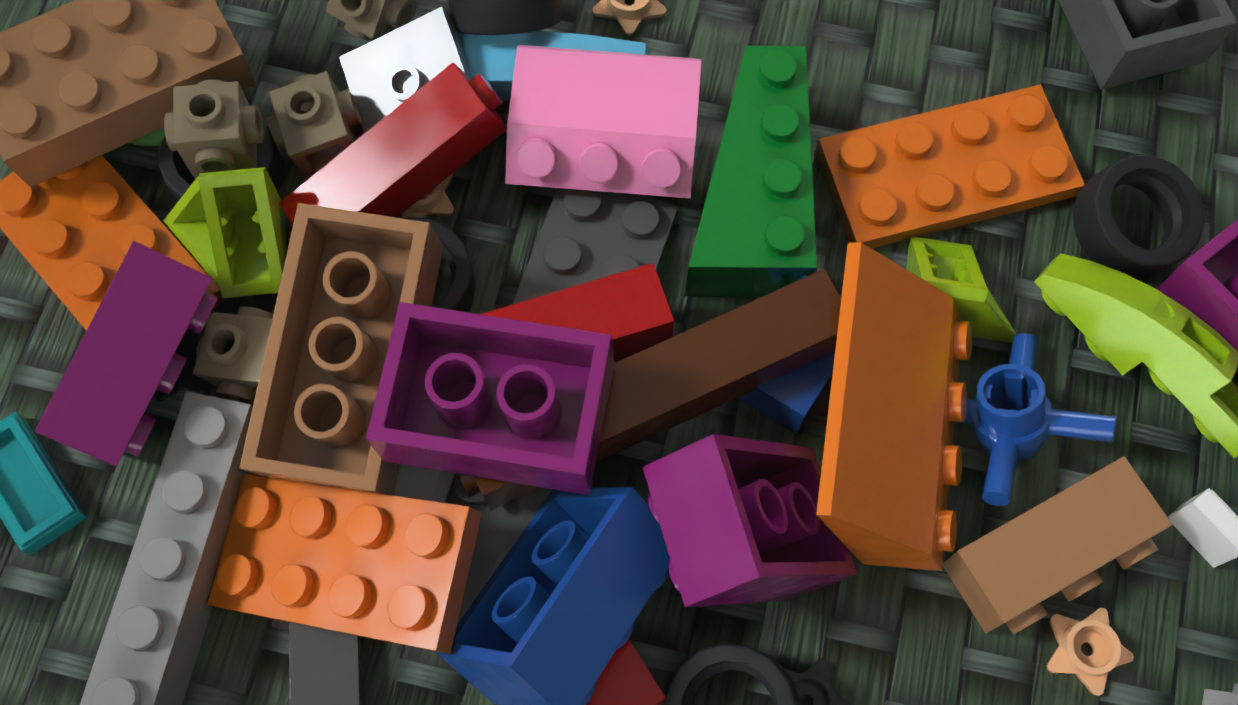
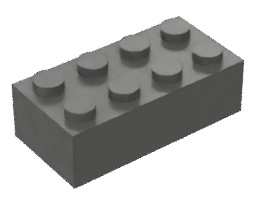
(1146, 37)

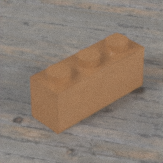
(1057, 548)

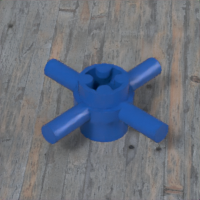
(1016, 418)

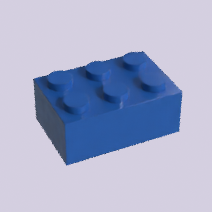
(562, 599)

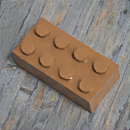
(104, 77)
(331, 345)

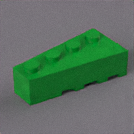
(760, 195)

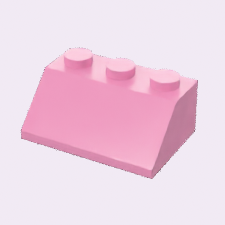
(603, 121)

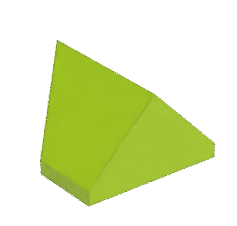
(234, 230)
(957, 273)

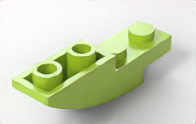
(1136, 324)

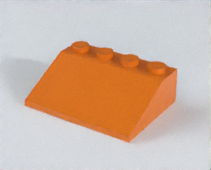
(893, 416)

